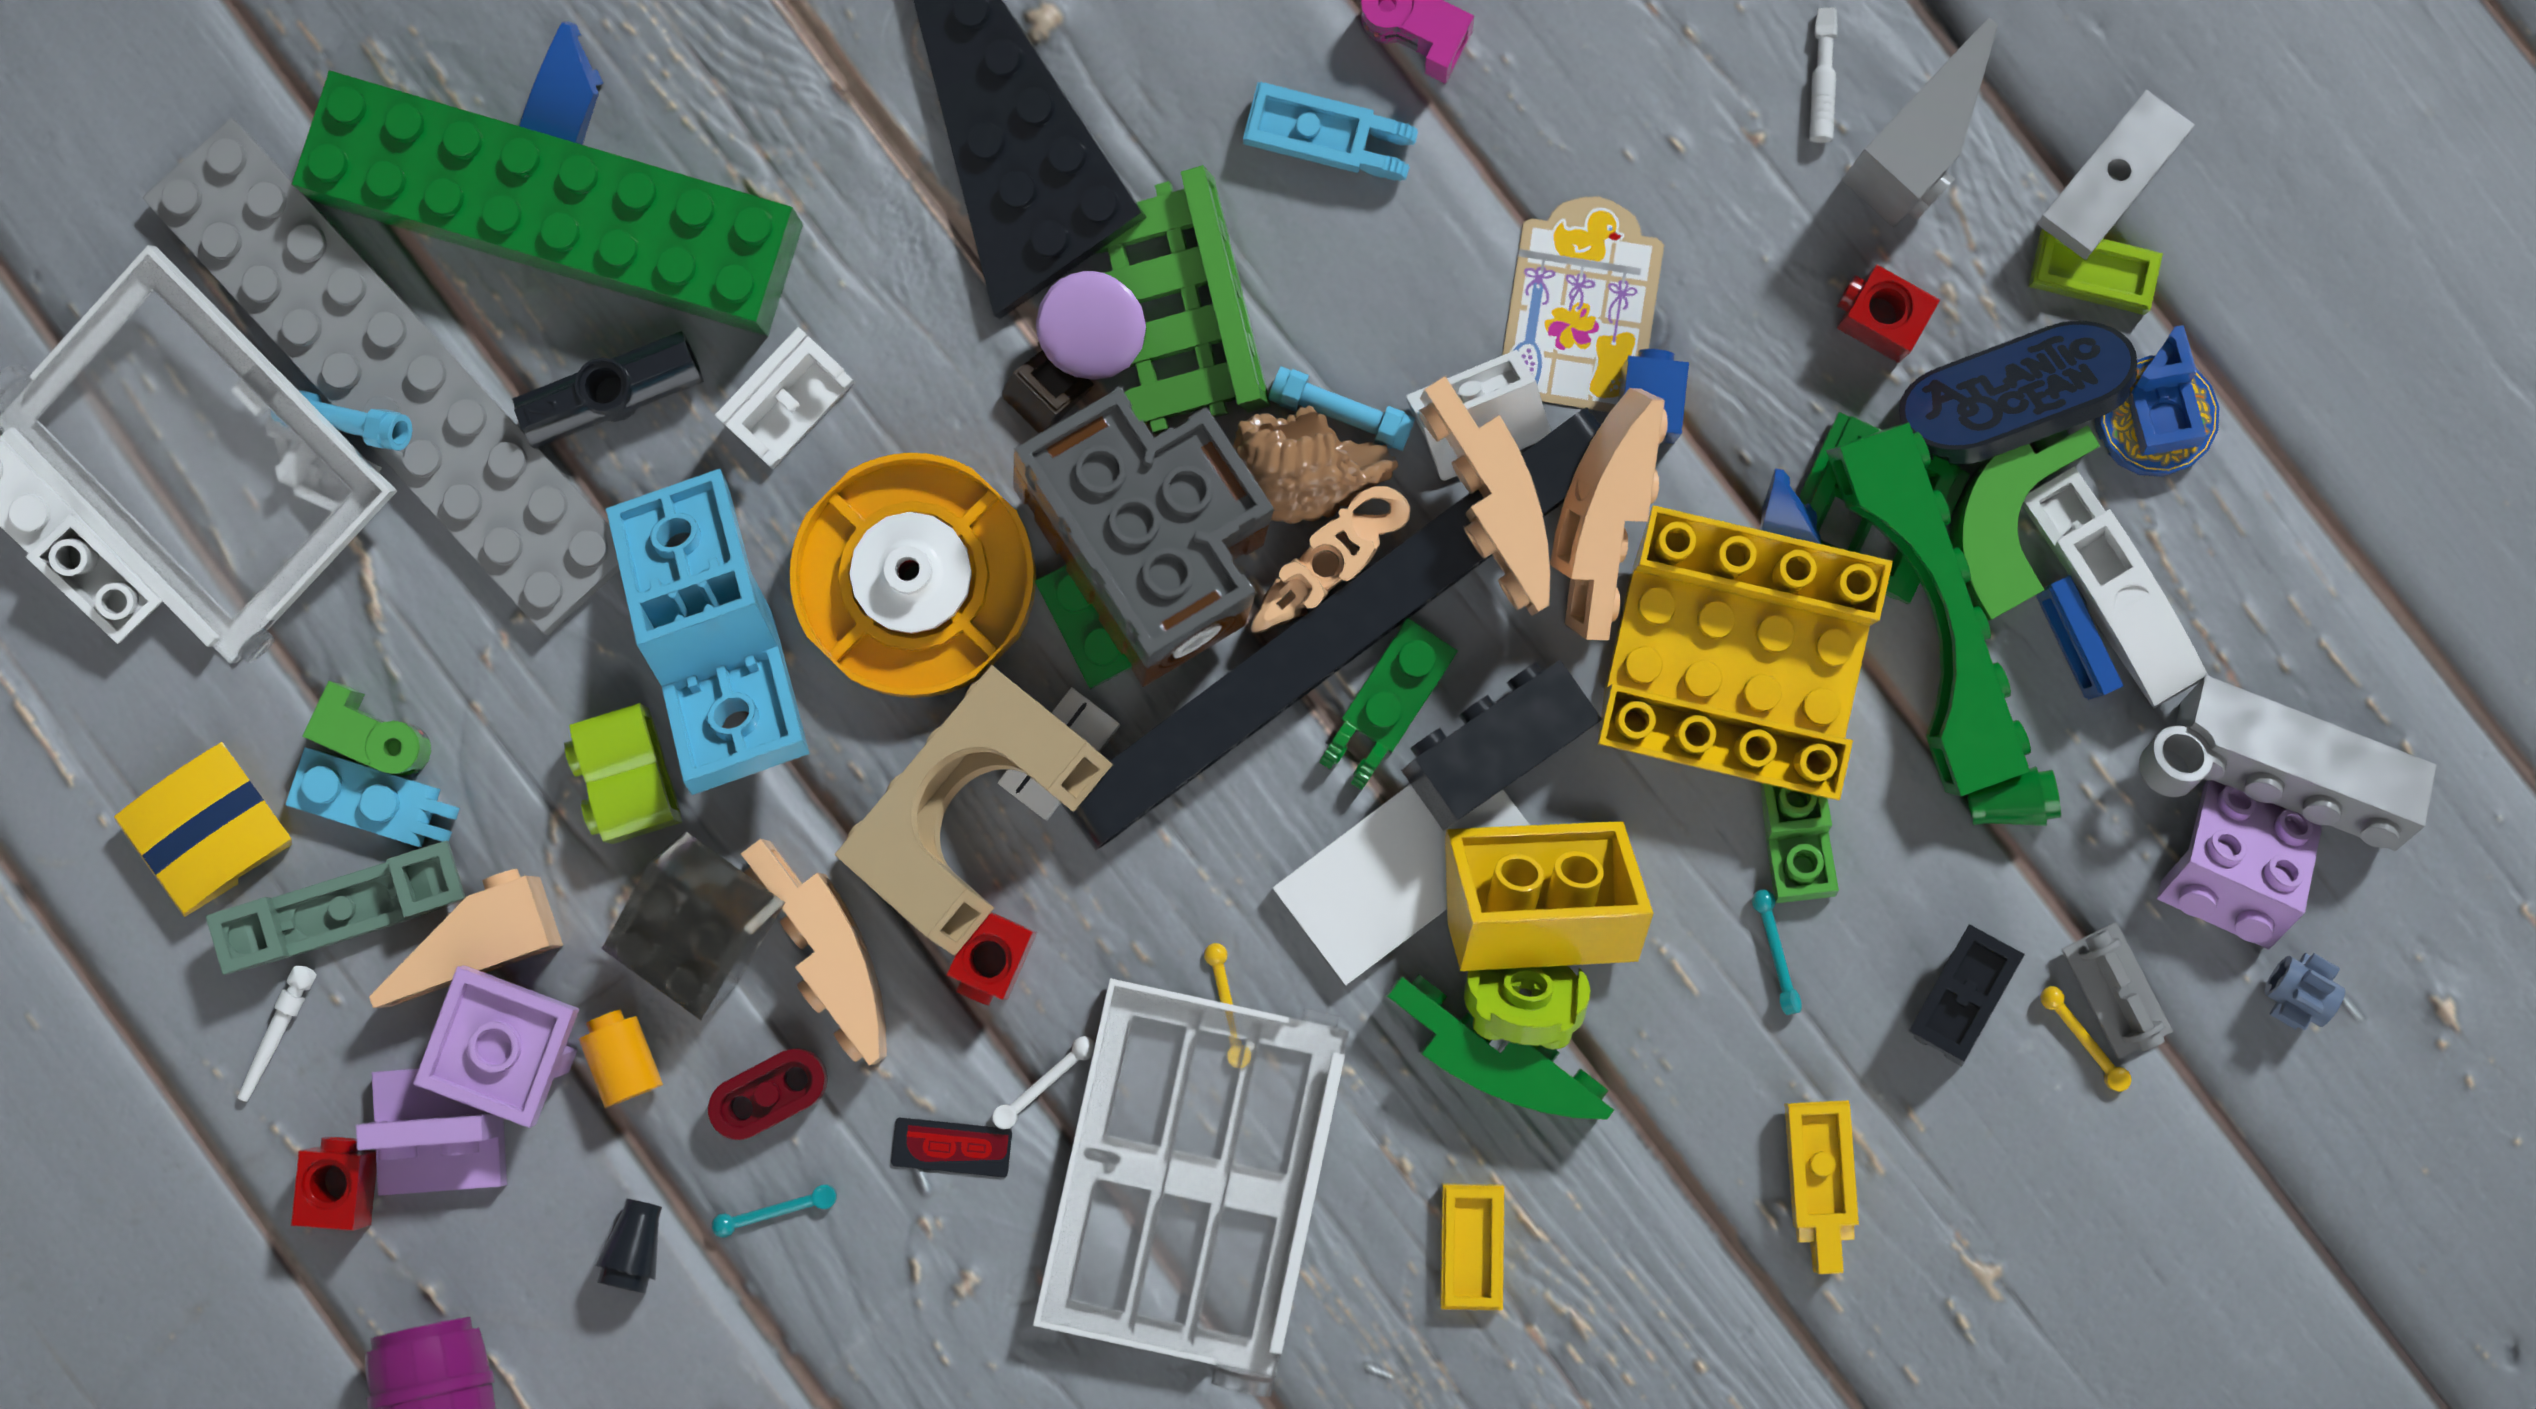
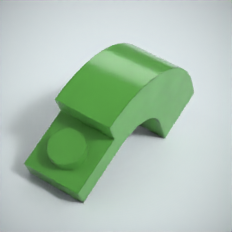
(1988, 515)

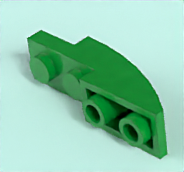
(1512, 1072)

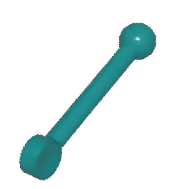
(1790, 1000)
(822, 1197)

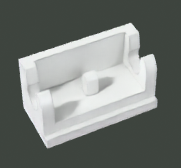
(785, 398)

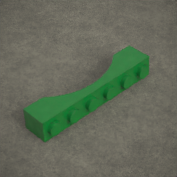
(1971, 725)

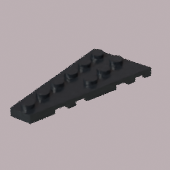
(1022, 153)

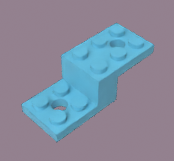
(706, 631)

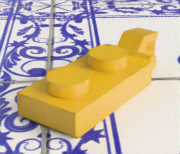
(1822, 1179)

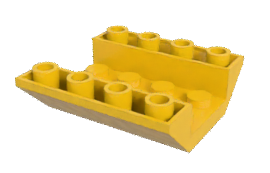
(1741, 652)

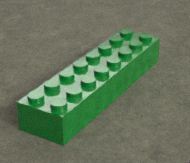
(548, 203)

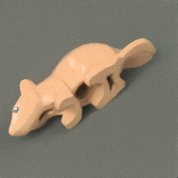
(1334, 556)

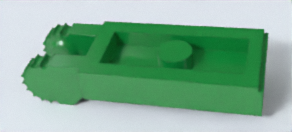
(1391, 697)

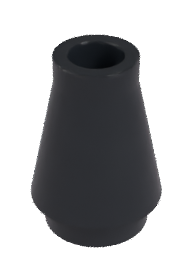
(632, 1248)

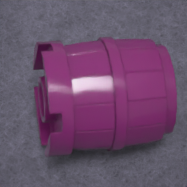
(430, 1368)

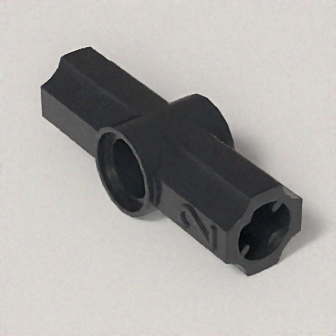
(571, 402)

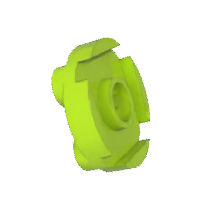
(1544, 1019)

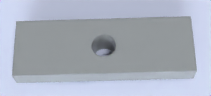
(2132, 155)

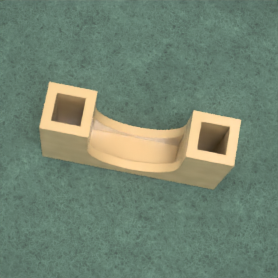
(899, 839)

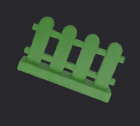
(1198, 327)

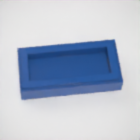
(2078, 639)

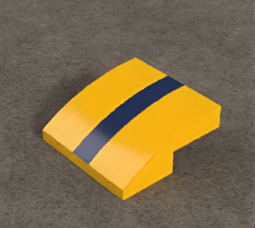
(202, 829)

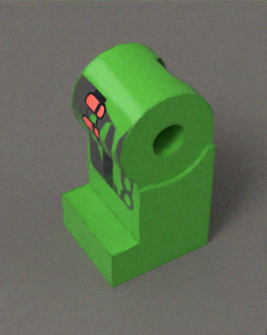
(382, 745)

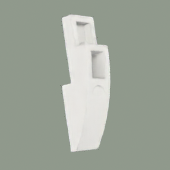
(70, 550)
(2116, 586)

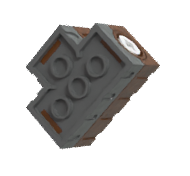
(1147, 526)

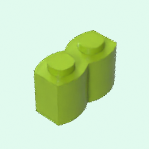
(622, 774)

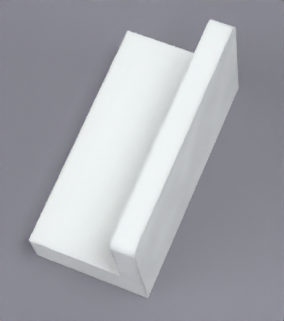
(1490, 390)

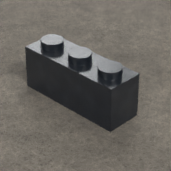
(1499, 742)

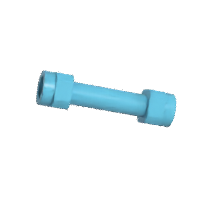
(1293, 389)
(377, 427)

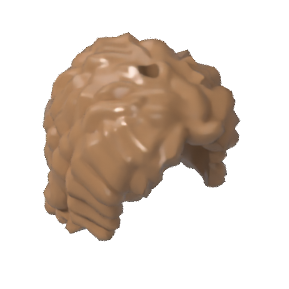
(1306, 466)

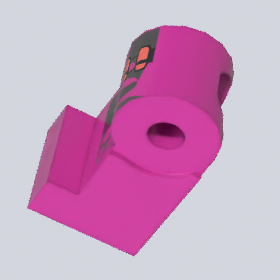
(1424, 26)

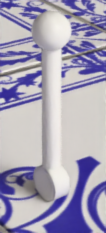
(1007, 1115)

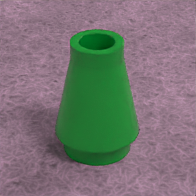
(2017, 801)

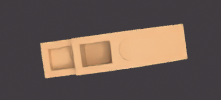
(1609, 487)
(1510, 515)
(840, 969)

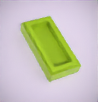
(2110, 276)

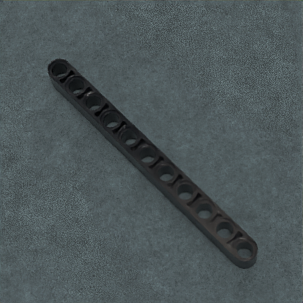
(1312, 649)

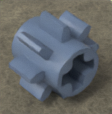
(2304, 991)

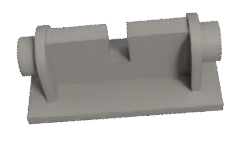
(2117, 991)

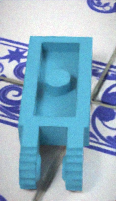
(1324, 131)

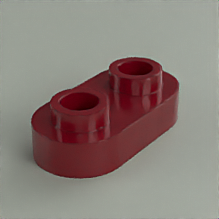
(769, 1093)

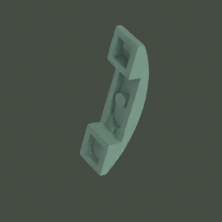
(336, 909)

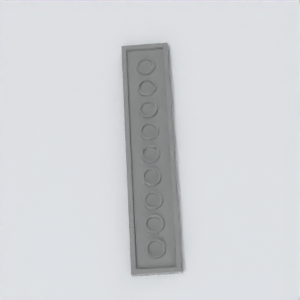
(376, 353)

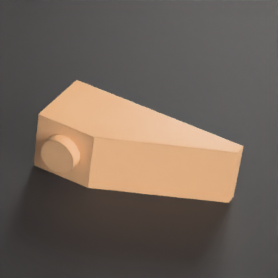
(483, 932)

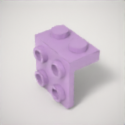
(2244, 866)

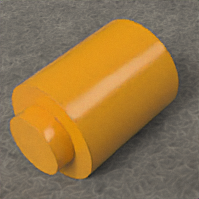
(619, 1058)

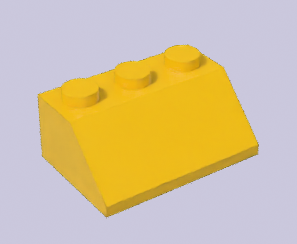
(1544, 896)

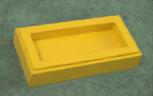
(1472, 1246)

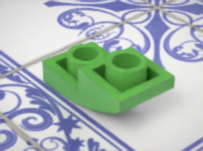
(1798, 844)

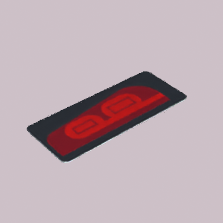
(951, 1147)

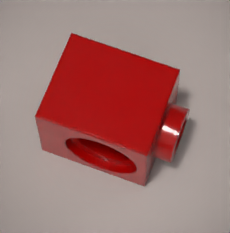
(1911, 306)
(1015, 941)
(312, 1201)

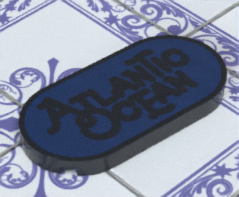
(2020, 390)

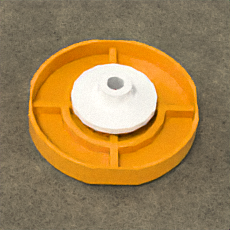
(949, 619)

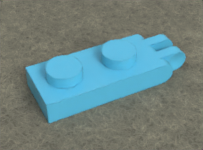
(368, 798)

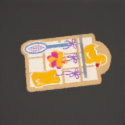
(1583, 300)

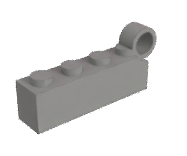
(2293, 763)

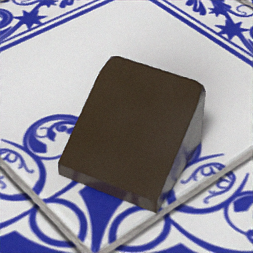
(1043, 392)

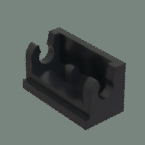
(1966, 994)

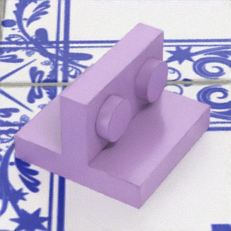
(497, 1046)
(430, 1139)

